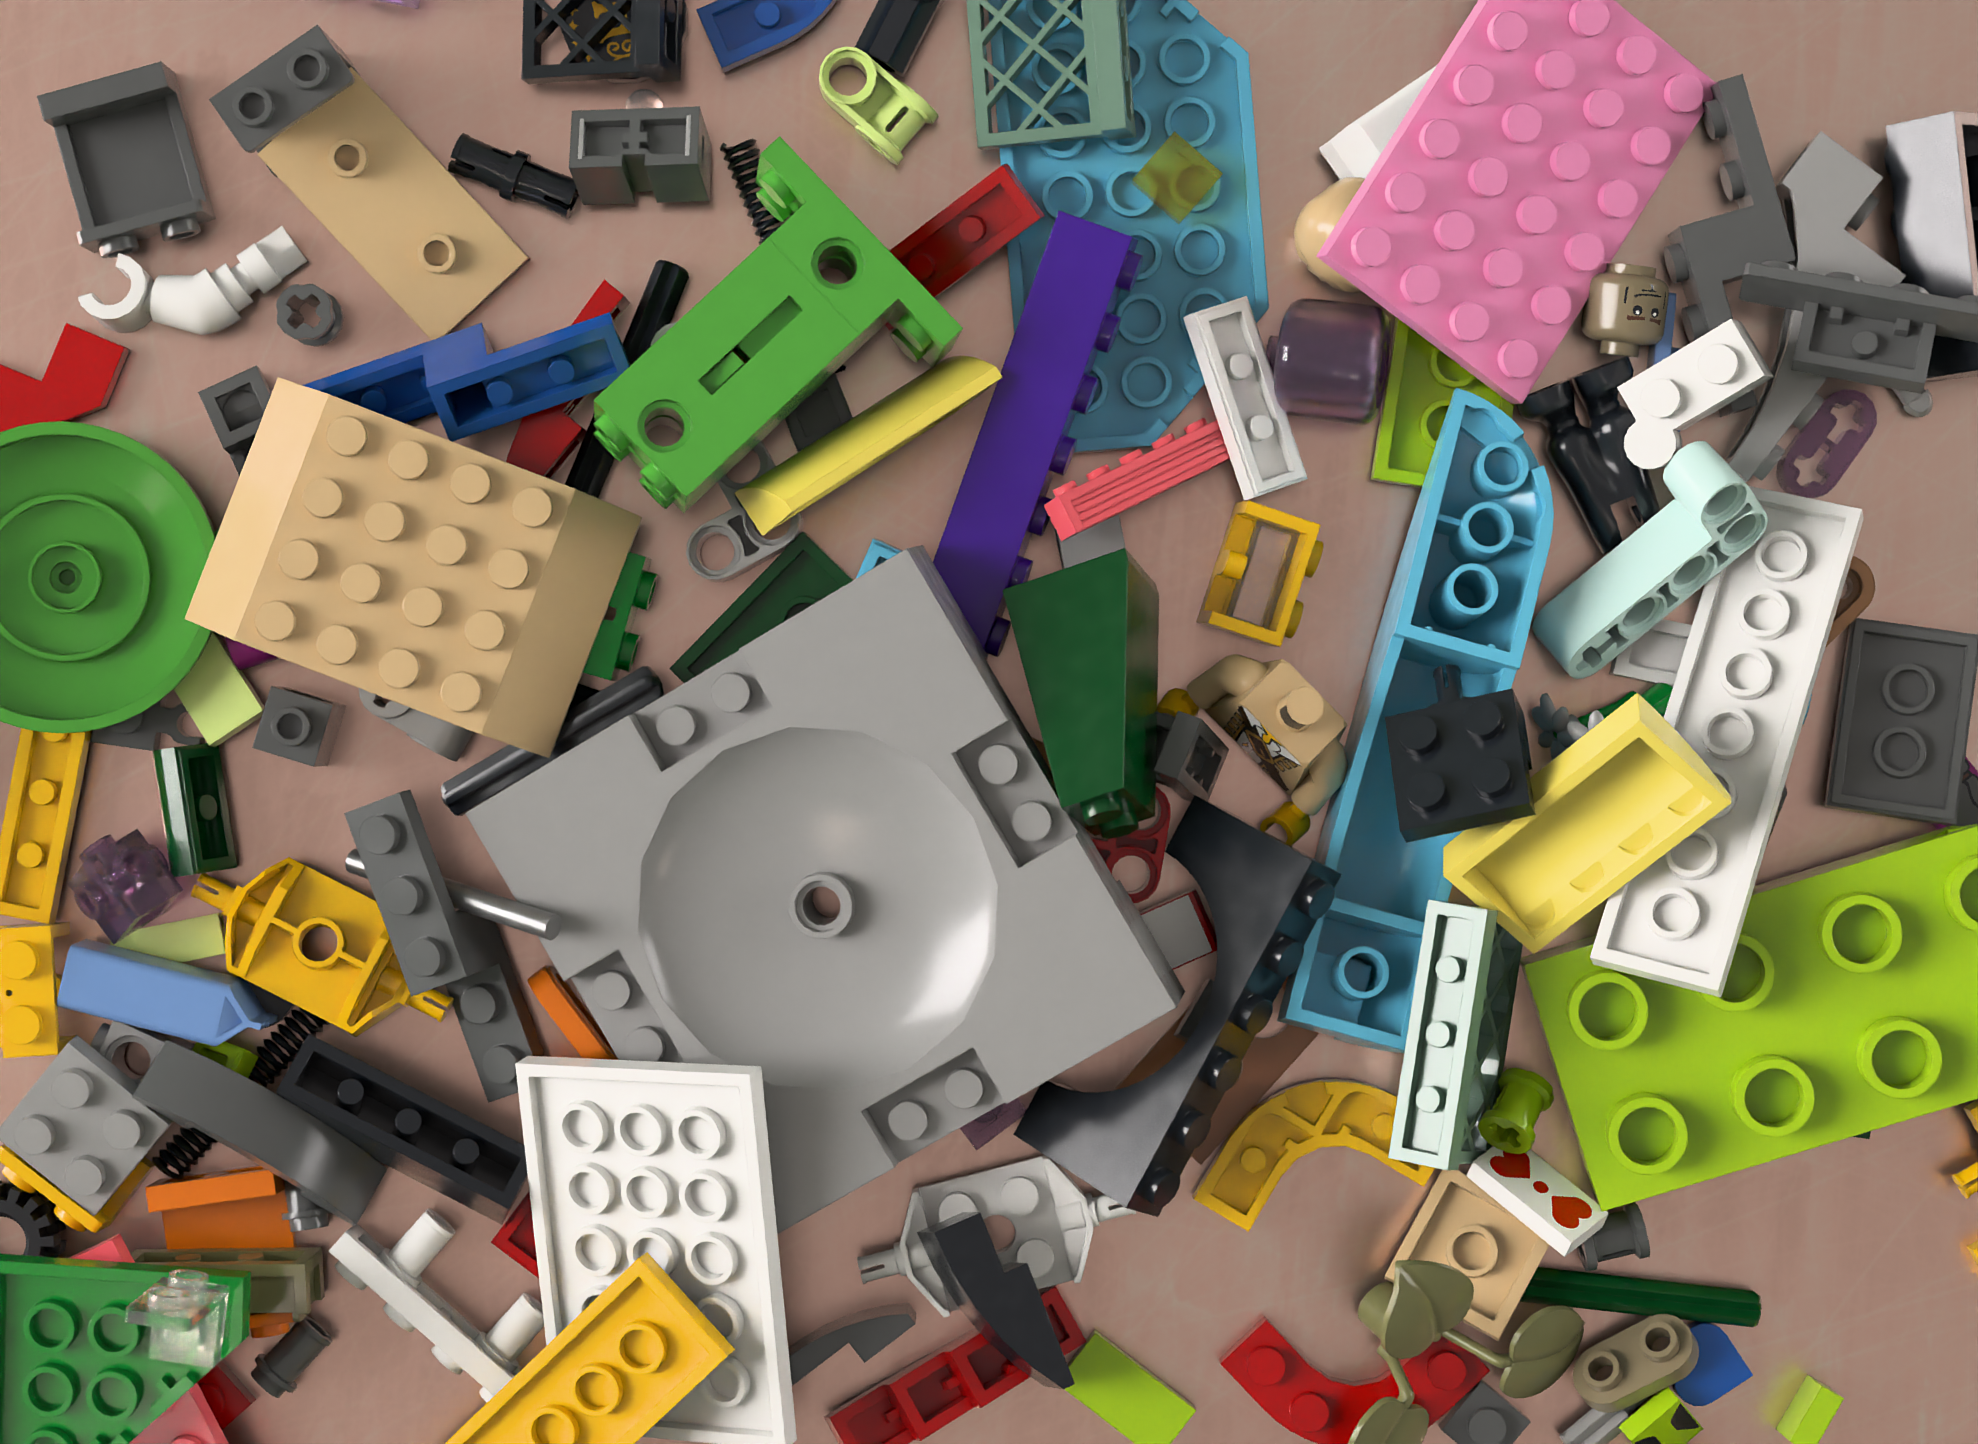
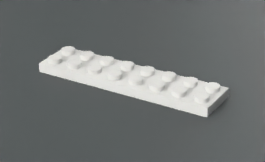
(1742, 713)

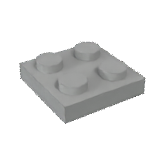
(83, 1126)

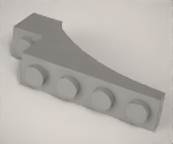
(1818, 199)

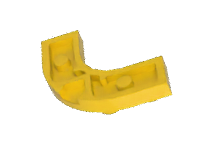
(1290, 1127)

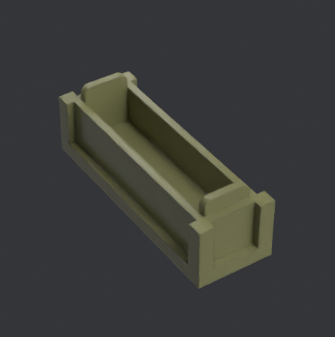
(280, 1277)

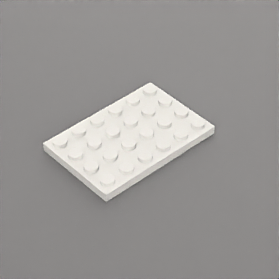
(675, 1169)

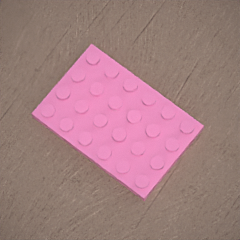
(1517, 180)

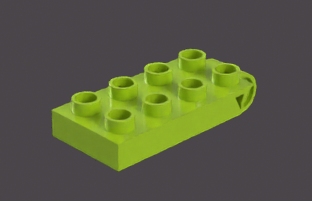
(1832, 1023)

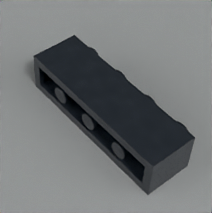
(407, 1129)

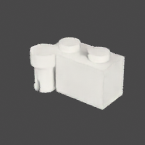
(1688, 389)

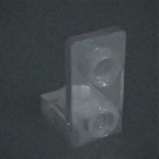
(184, 1317)

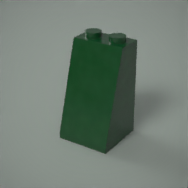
(1094, 685)

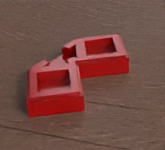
(73, 386)

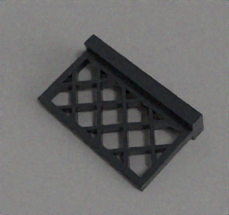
(653, 50)

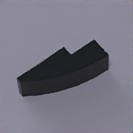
(996, 1297)

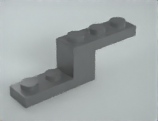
(1717, 248)
(444, 944)

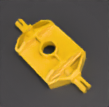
(266, 937)

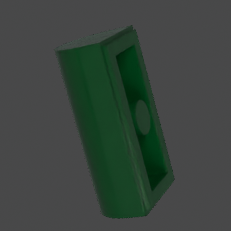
(194, 809)

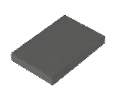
(1902, 721)

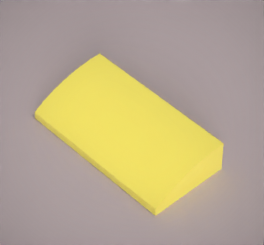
(865, 440)
(1598, 823)

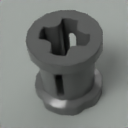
(291, 319)
(1620, 1236)

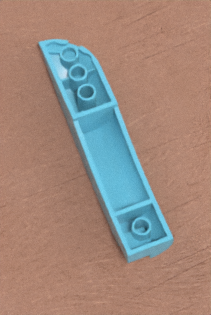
(1458, 600)

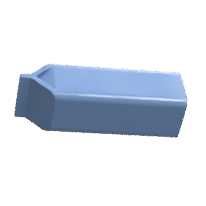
(158, 994)

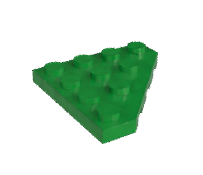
(75, 1363)

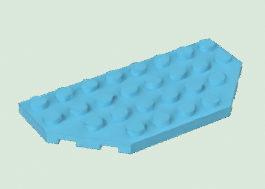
(1182, 82)

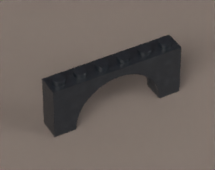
(1263, 910)

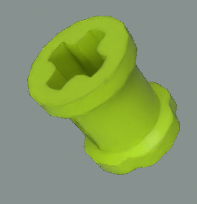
(1516, 1111)

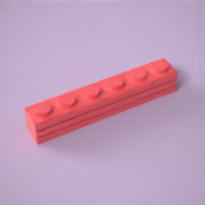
(1137, 478)

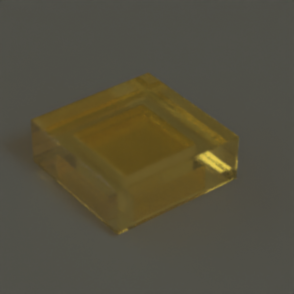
(1176, 178)

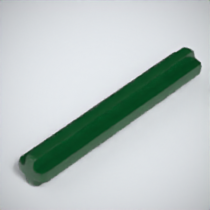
(1643, 1297)

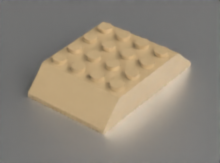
(413, 567)

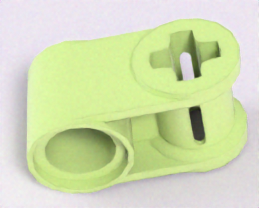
(877, 104)

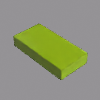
(1126, 1393)

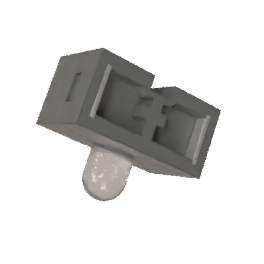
(640, 152)

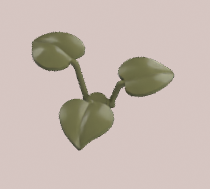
(1426, 1305)

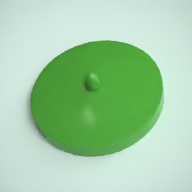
(94, 577)

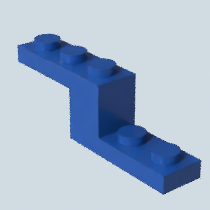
(481, 387)

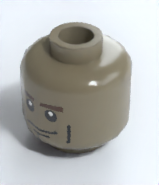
(1625, 309)

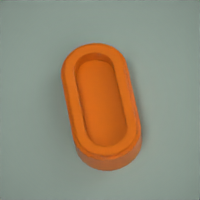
(570, 1014)

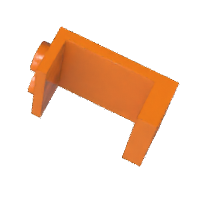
(227, 1211)

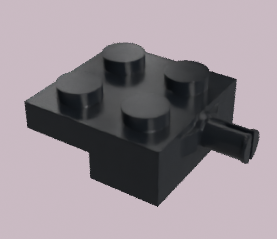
(1459, 761)

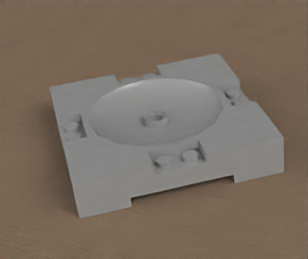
(862, 761)

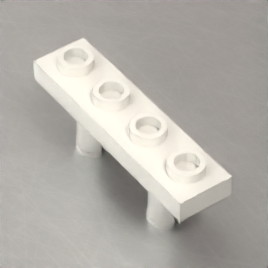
(413, 1304)

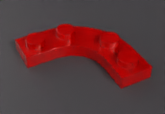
(1331, 1407)

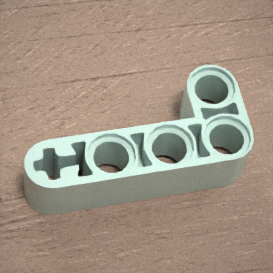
(1655, 566)

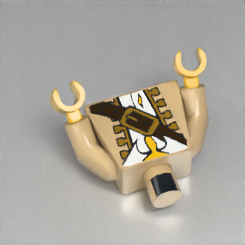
(1279, 725)

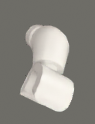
(199, 301)

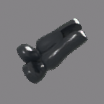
(1594, 457)

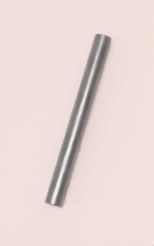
(487, 905)

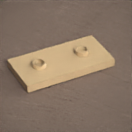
(394, 208)

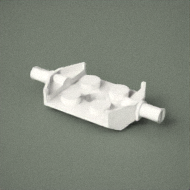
(1038, 1197)

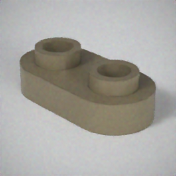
(1636, 1368)

